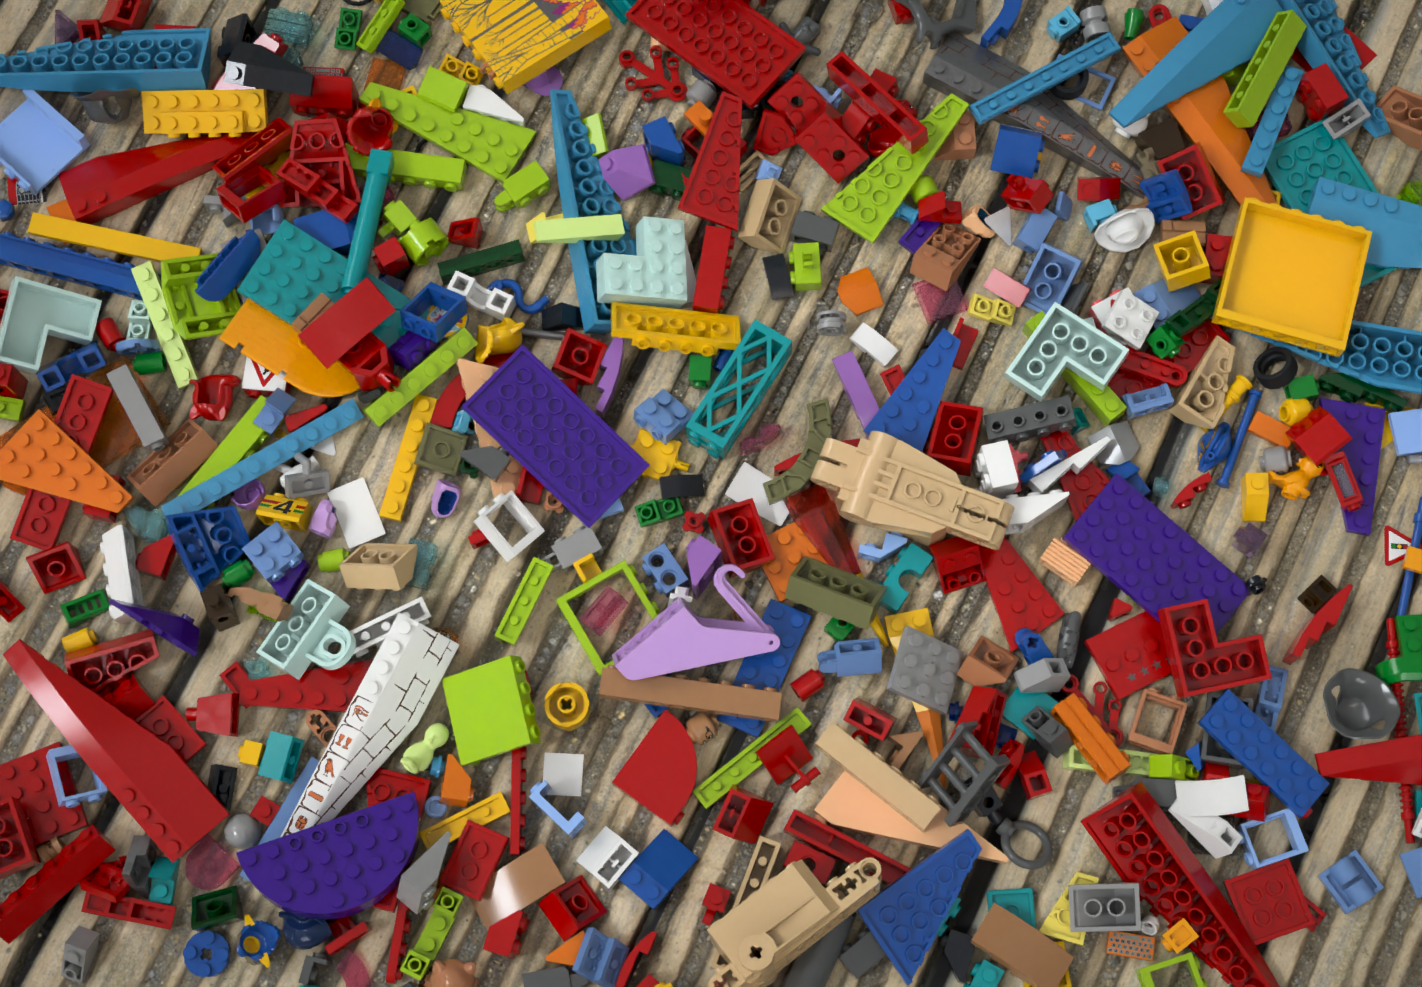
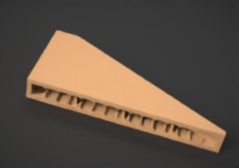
(859, 810)

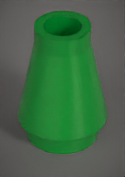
(1132, 23)

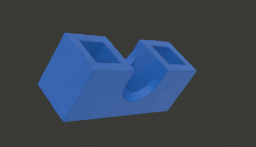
(77, 362)

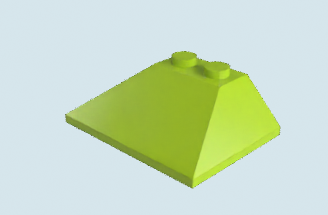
(189, 313)

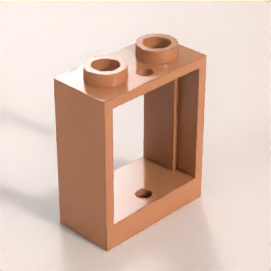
(1147, 743)

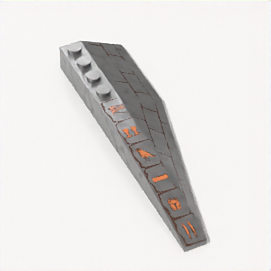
(977, 72)

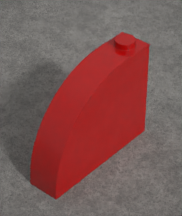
(661, 770)

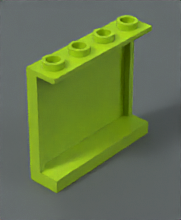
(491, 710)

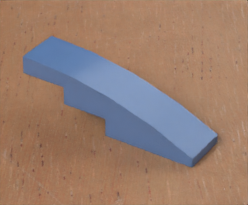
(1271, 696)

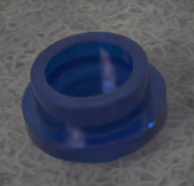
(955, 711)

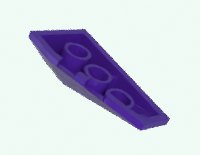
(168, 625)

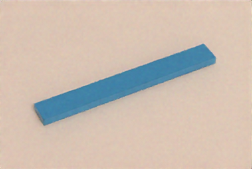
(1044, 78)

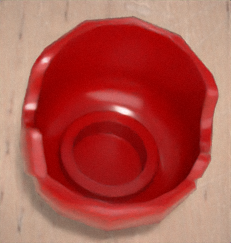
(879, 142)

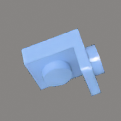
(835, 100)

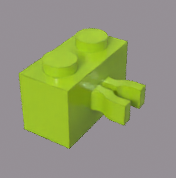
(396, 219)
(806, 266)

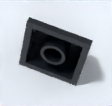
(237, 29)

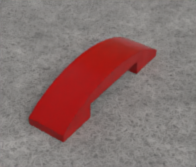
(644, 947)

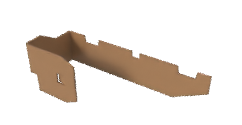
(267, 603)

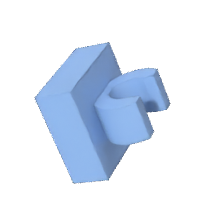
(768, 170)

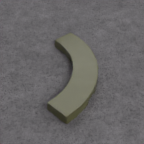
(801, 471)

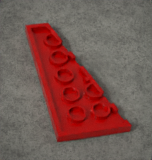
(715, 177)
(1081, 486)
(1017, 593)
(389, 785)

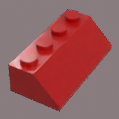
(259, 149)

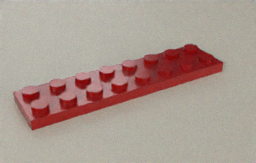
(81, 418)

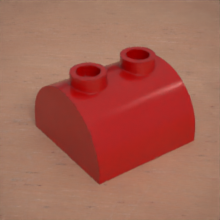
(578, 357)

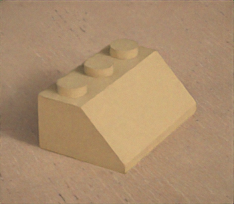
(769, 216)
(379, 566)

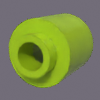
(330, 560)

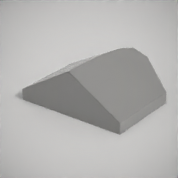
(1121, 447)

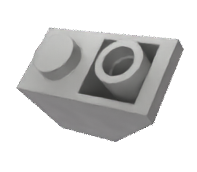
(1043, 676)
(79, 954)

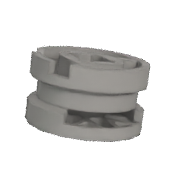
(831, 323)

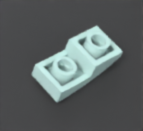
(140, 322)

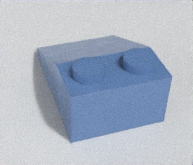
(1050, 277)
(1166, 302)

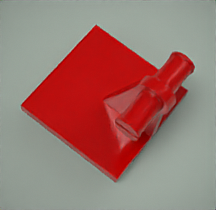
(786, 756)

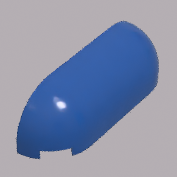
(229, 267)

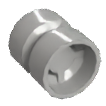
(1095, 22)

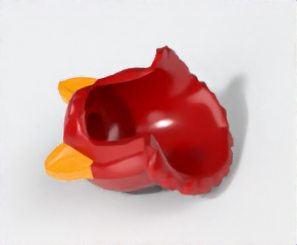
(371, 128)

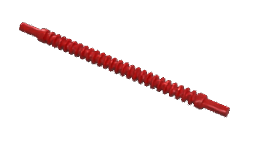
(1407, 814)

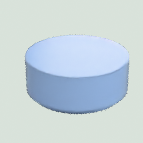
(434, 809)

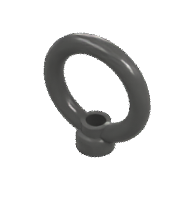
(1008, 827)

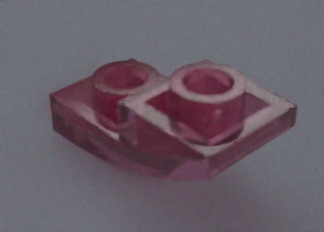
(766, 434)

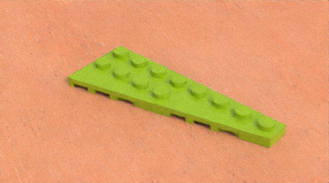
(479, 139)
(880, 190)

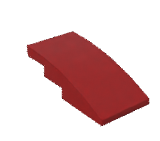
(347, 322)
(1320, 622)

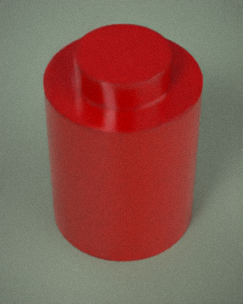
(109, 333)
(808, 684)

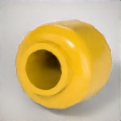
(1294, 410)

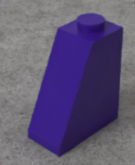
(290, 582)

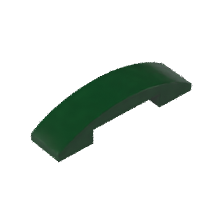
(1195, 314)

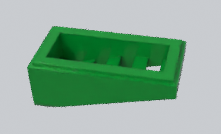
(81, 601)

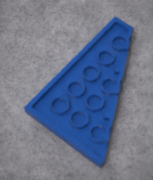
(913, 906)

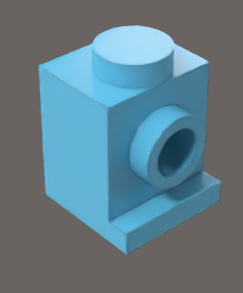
(1059, 31)
(1098, 213)

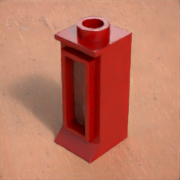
(1344, 481)

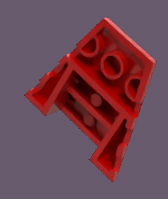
(321, 148)

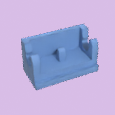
(1034, 231)
(1148, 401)

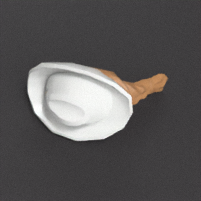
(1126, 228)

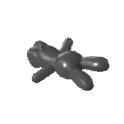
(804, 34)

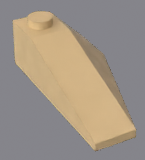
(1203, 393)

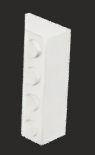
(121, 570)

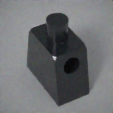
(991, 809)

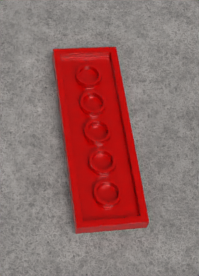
(1192, 351)

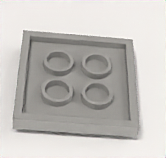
(925, 670)

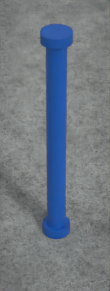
(1241, 432)

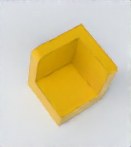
(587, 568)

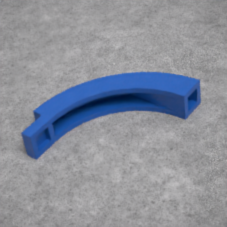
(1003, 23)

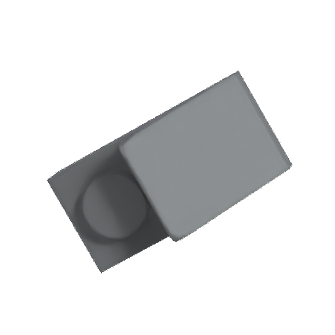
(214, 205)

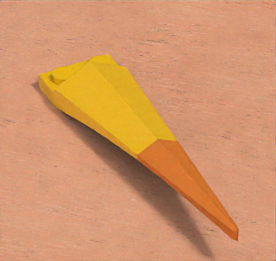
(928, 719)

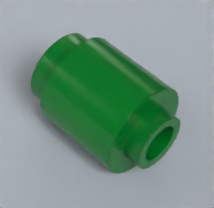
(238, 573)

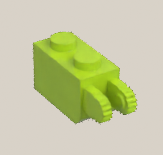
(523, 188)

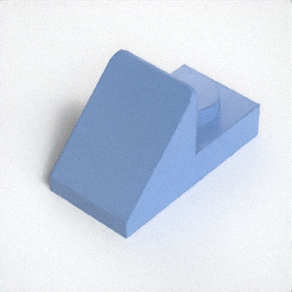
(274, 411)

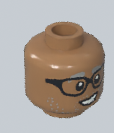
(702, 728)

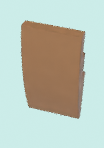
(519, 885)
(1021, 948)

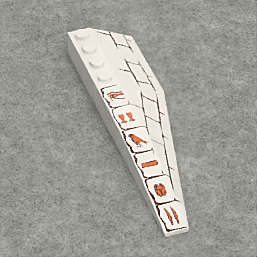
(377, 719)

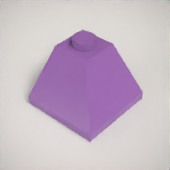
(627, 170)

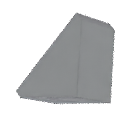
(1347, 120)

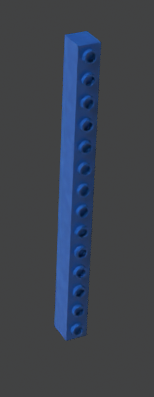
(69, 265)

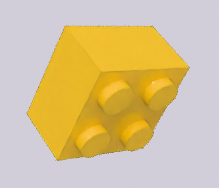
(1182, 261)

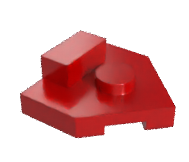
(774, 133)

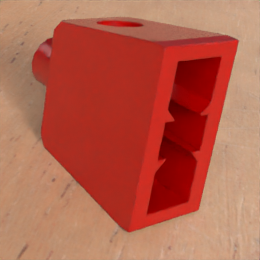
(216, 714)

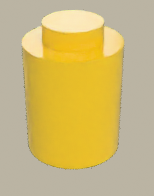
(79, 640)

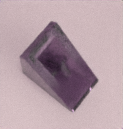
(65, 29)

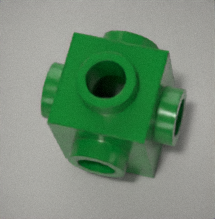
(1165, 342)

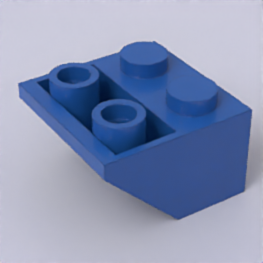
(662, 142)

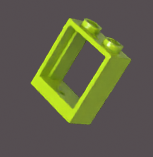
(1192, 962)

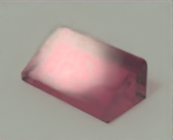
(603, 610)

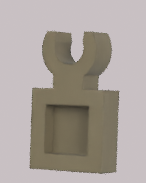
(1150, 165)

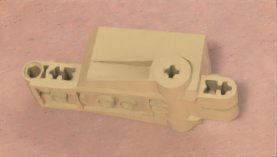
(908, 493)
(786, 921)

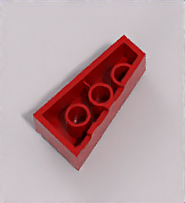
(112, 659)

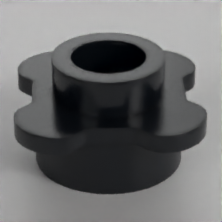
(1256, 585)

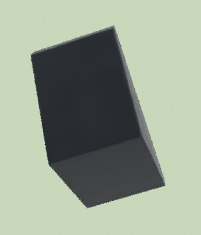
(561, 317)

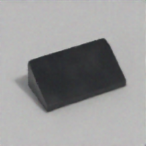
(222, 783)

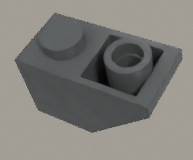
(1047, 731)

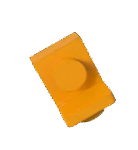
(1178, 936)

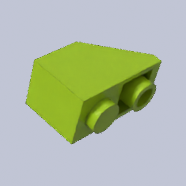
(1172, 767)

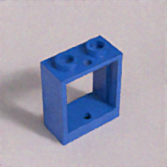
(434, 295)

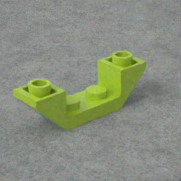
(434, 934)

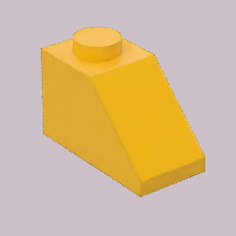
(1254, 496)

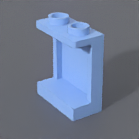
(570, 827)

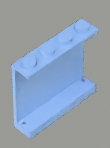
(38, 143)

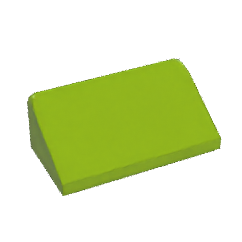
(596, 134)

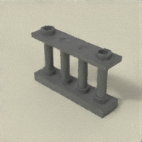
(981, 780)

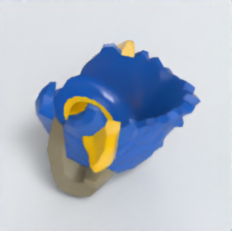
(257, 941)

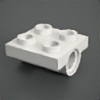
(1129, 320)

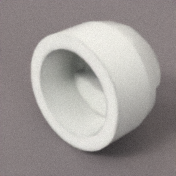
(1147, 929)

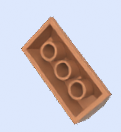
(172, 465)

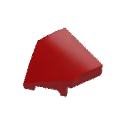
(107, 881)

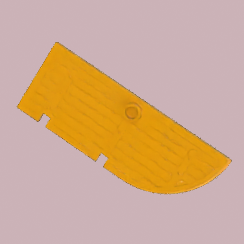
(279, 349)

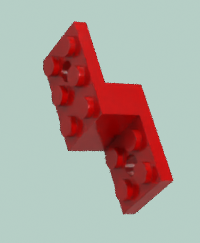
(818, 127)

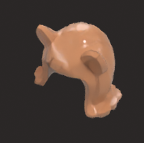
(452, 974)

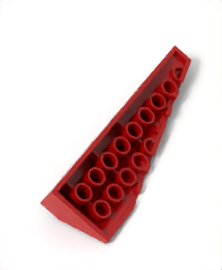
(132, 176)
(1383, 761)

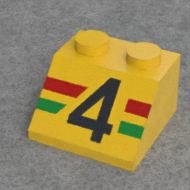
(289, 513)

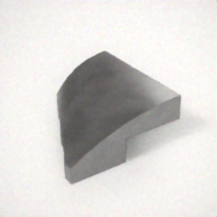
(139, 864)

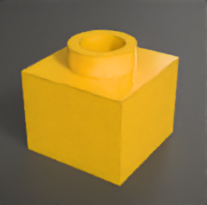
(251, 753)

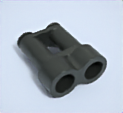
(367, 396)

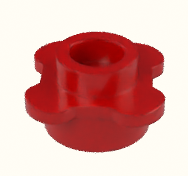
(698, 526)

